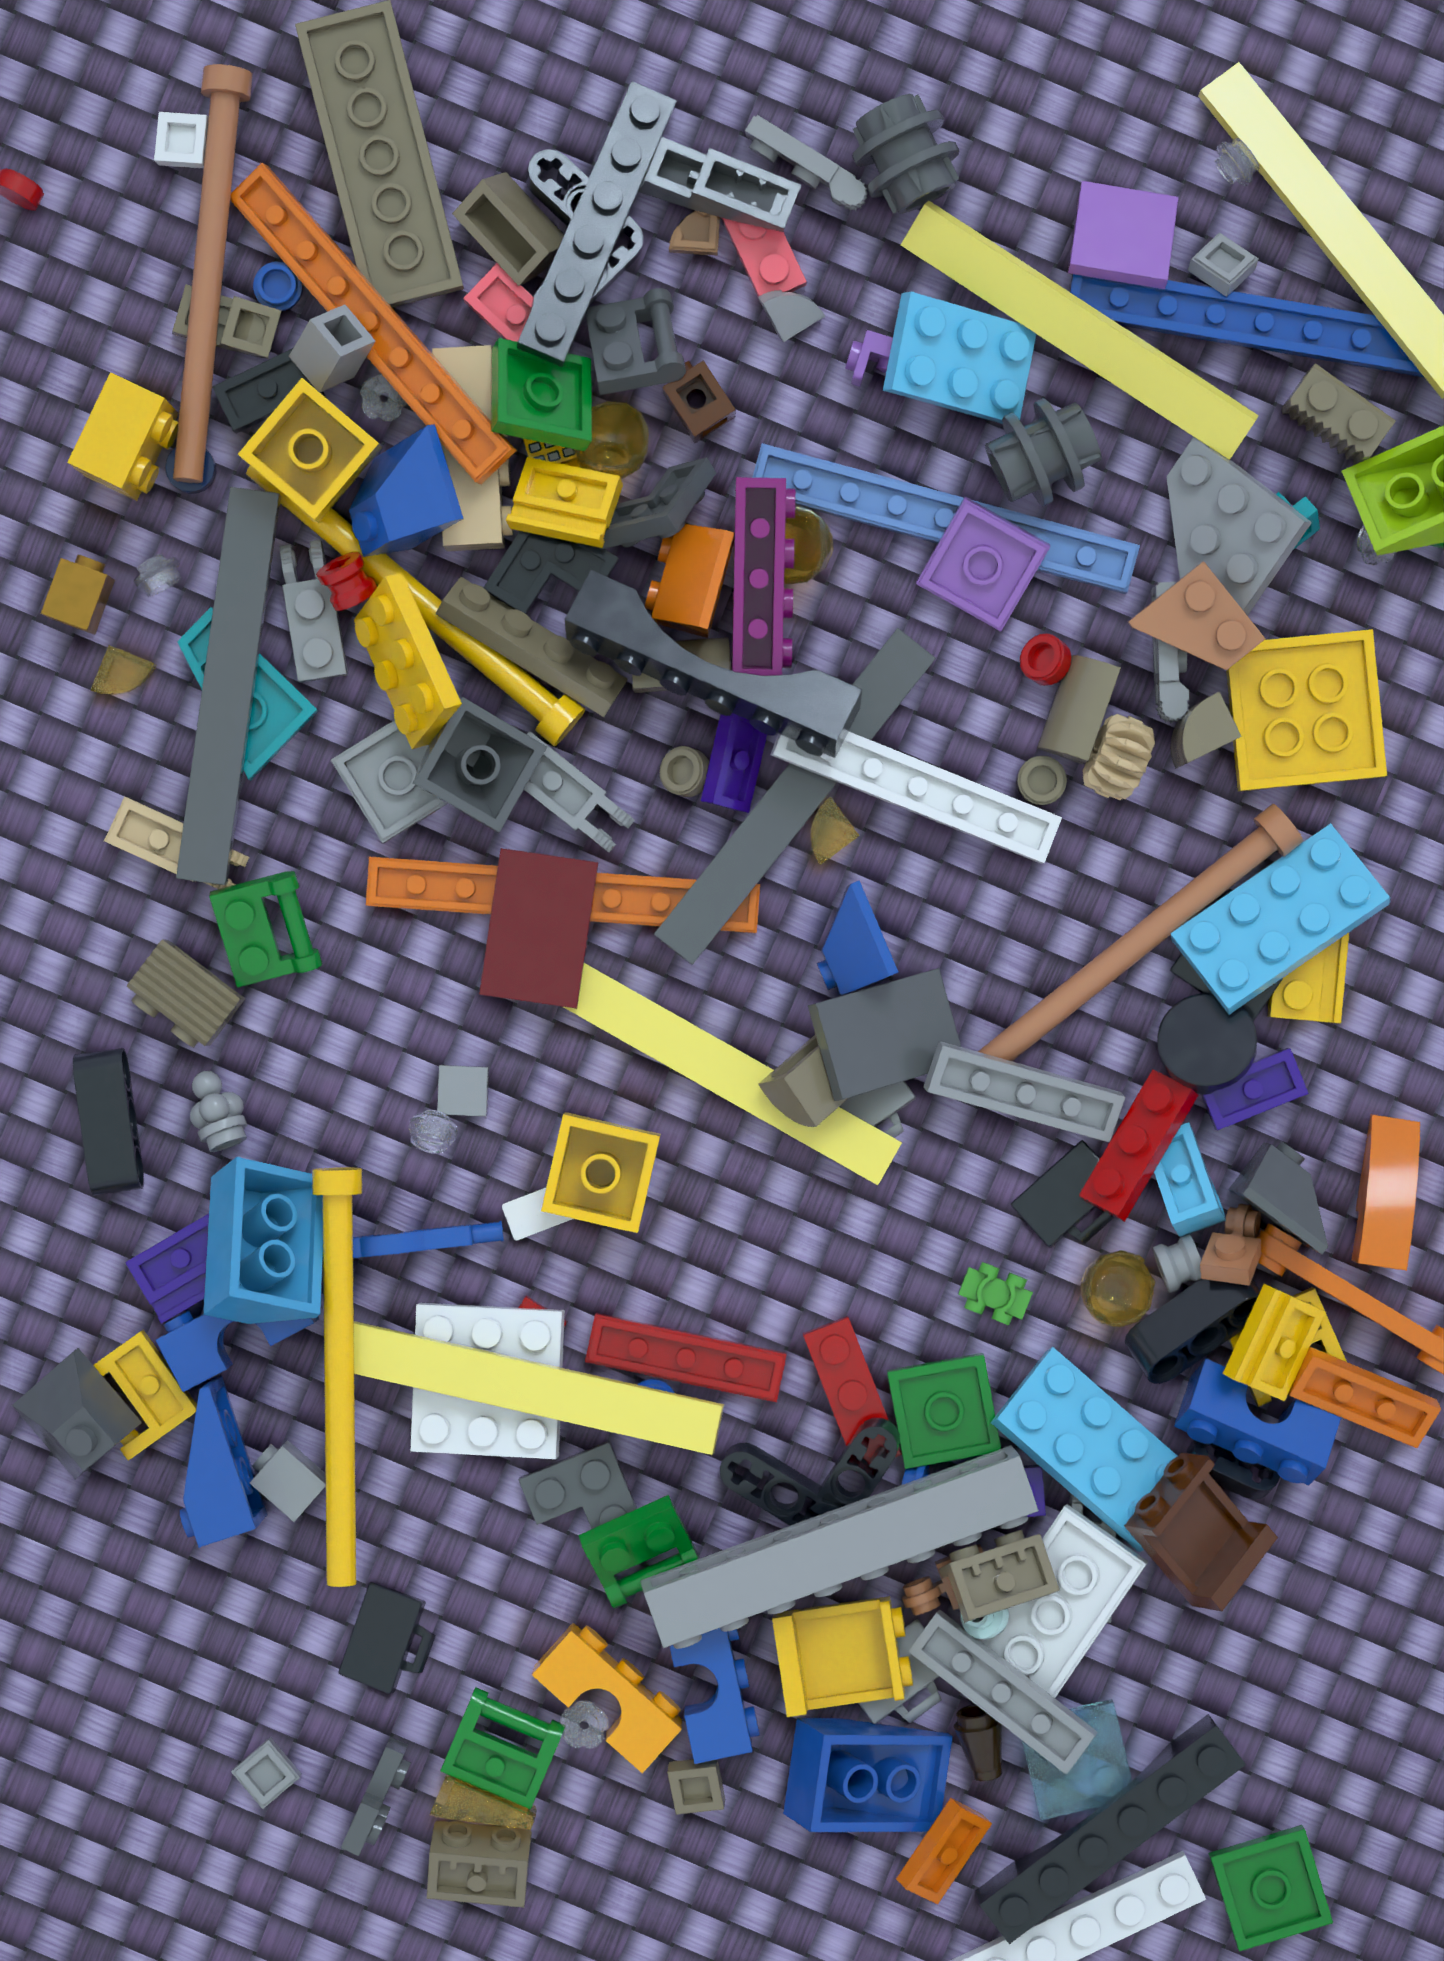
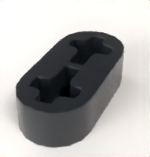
(1235, 1474)

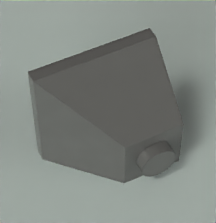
(479, 765)
(1283, 1193)
(76, 1413)

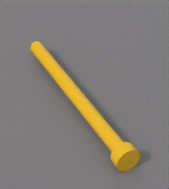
(555, 714)
(337, 1188)

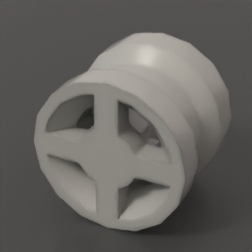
(1178, 1262)

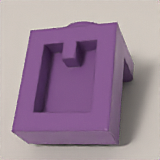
(874, 348)

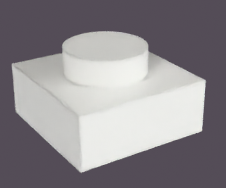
(181, 140)

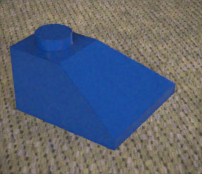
(405, 496)
(855, 946)

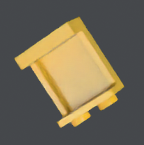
(841, 1654)

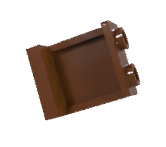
(1198, 1533)

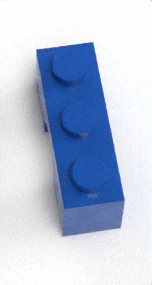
(197, 1345)
(1218, 1413)
(722, 1723)

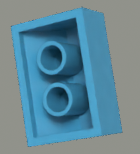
(263, 1244)

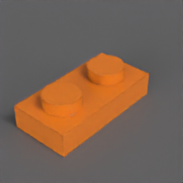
(944, 1851)

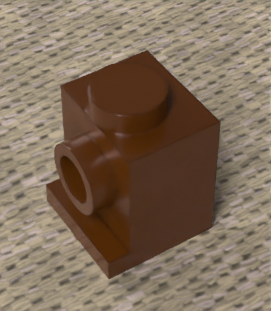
(714, 413)

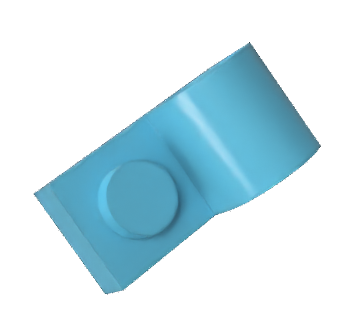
(1187, 1185)

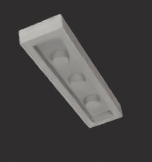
(1024, 1091)
(1003, 1692)

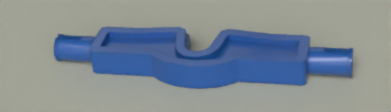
(426, 1239)

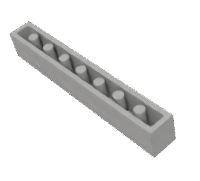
(839, 1547)

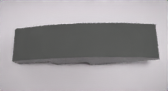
(719, 186)

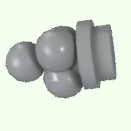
(217, 1114)

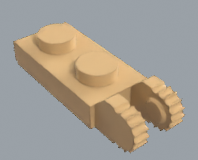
(154, 837)

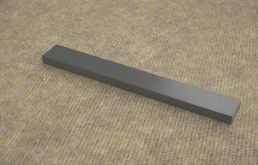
(228, 686)
(785, 809)

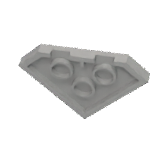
(1229, 523)

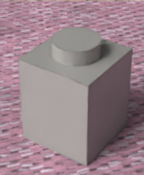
(332, 348)
(288, 1479)

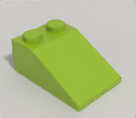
(1402, 494)

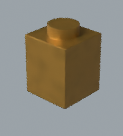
(78, 593)

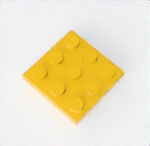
(1307, 711)

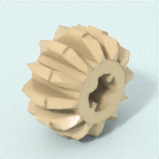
(1119, 757)

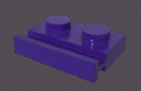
(174, 1270)

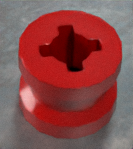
(346, 581)

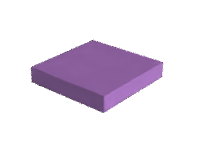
(1123, 235)
(983, 564)

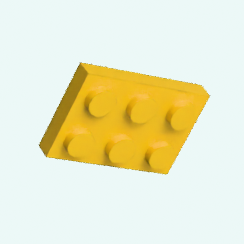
(406, 661)

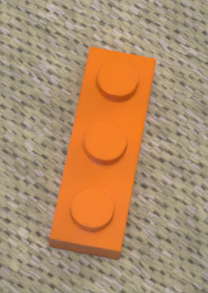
(1364, 1398)

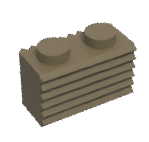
(1337, 415)
(185, 994)

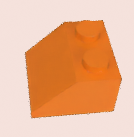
(691, 578)

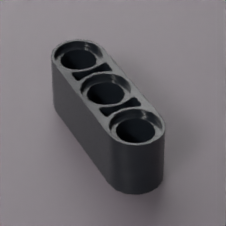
(108, 1121)
(1190, 1327)

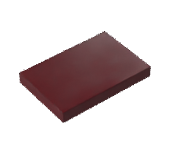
(538, 928)

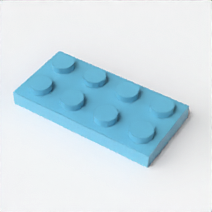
(1280, 918)
(1084, 1440)

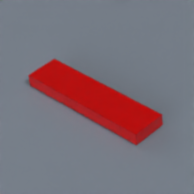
(686, 1357)

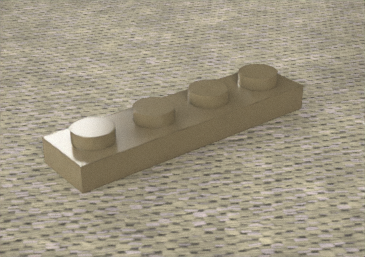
(531, 646)

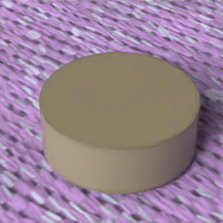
(684, 771)
(1041, 780)

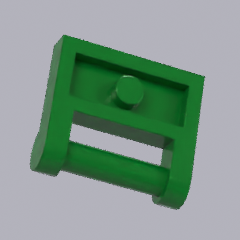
(249, 932)
(633, 1540)
(495, 1762)

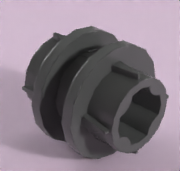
(905, 153)
(1043, 452)

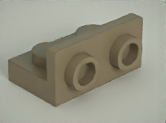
(1001, 1576)
(478, 1863)

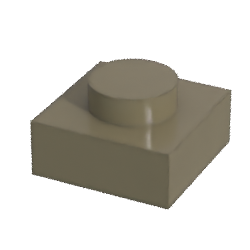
(696, 1786)

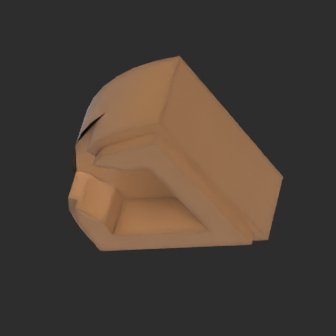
(696, 235)

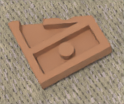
(1200, 620)

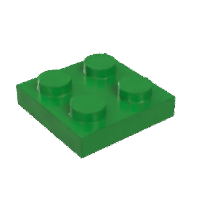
(540, 398)
(943, 1410)
(1270, 1888)

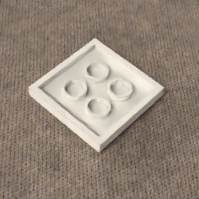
(476, 1428)

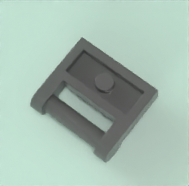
(618, 345)

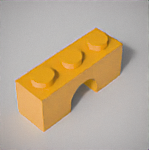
(581, 1664)

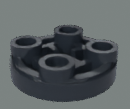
(1205, 1044)

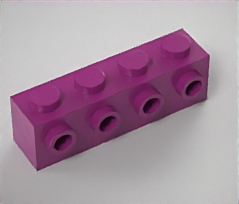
(759, 567)

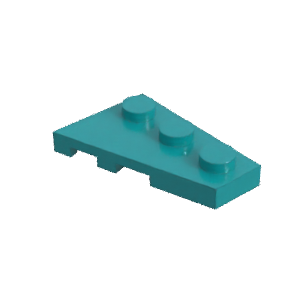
(277, 705)

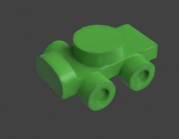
(985, 1289)

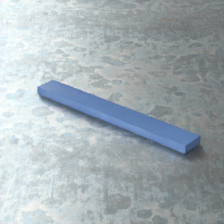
(927, 512)

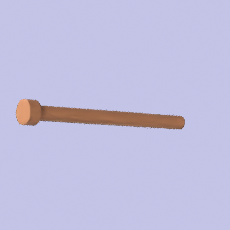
(226, 89)
(1273, 834)

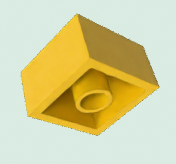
(125, 437)
(310, 450)
(600, 1172)

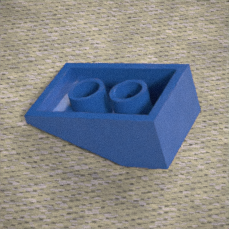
(219, 1473)
(865, 1776)

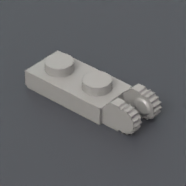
(808, 164)
(312, 620)
(1167, 663)
(572, 796)

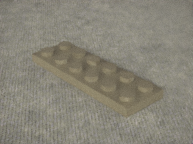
(379, 153)

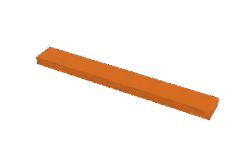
(397, 350)
(472, 887)

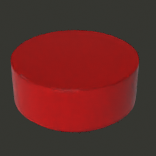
(20, 189)
(1045, 659)

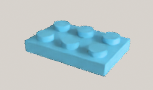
(959, 358)

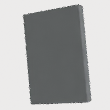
(883, 1033)

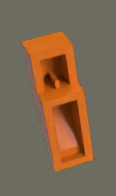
(1387, 1193)

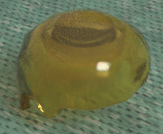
(618, 440)
(811, 545)
(1117, 1288)

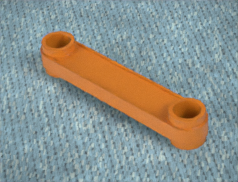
(1281, 1253)

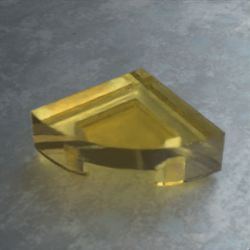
(121, 672)
(830, 831)

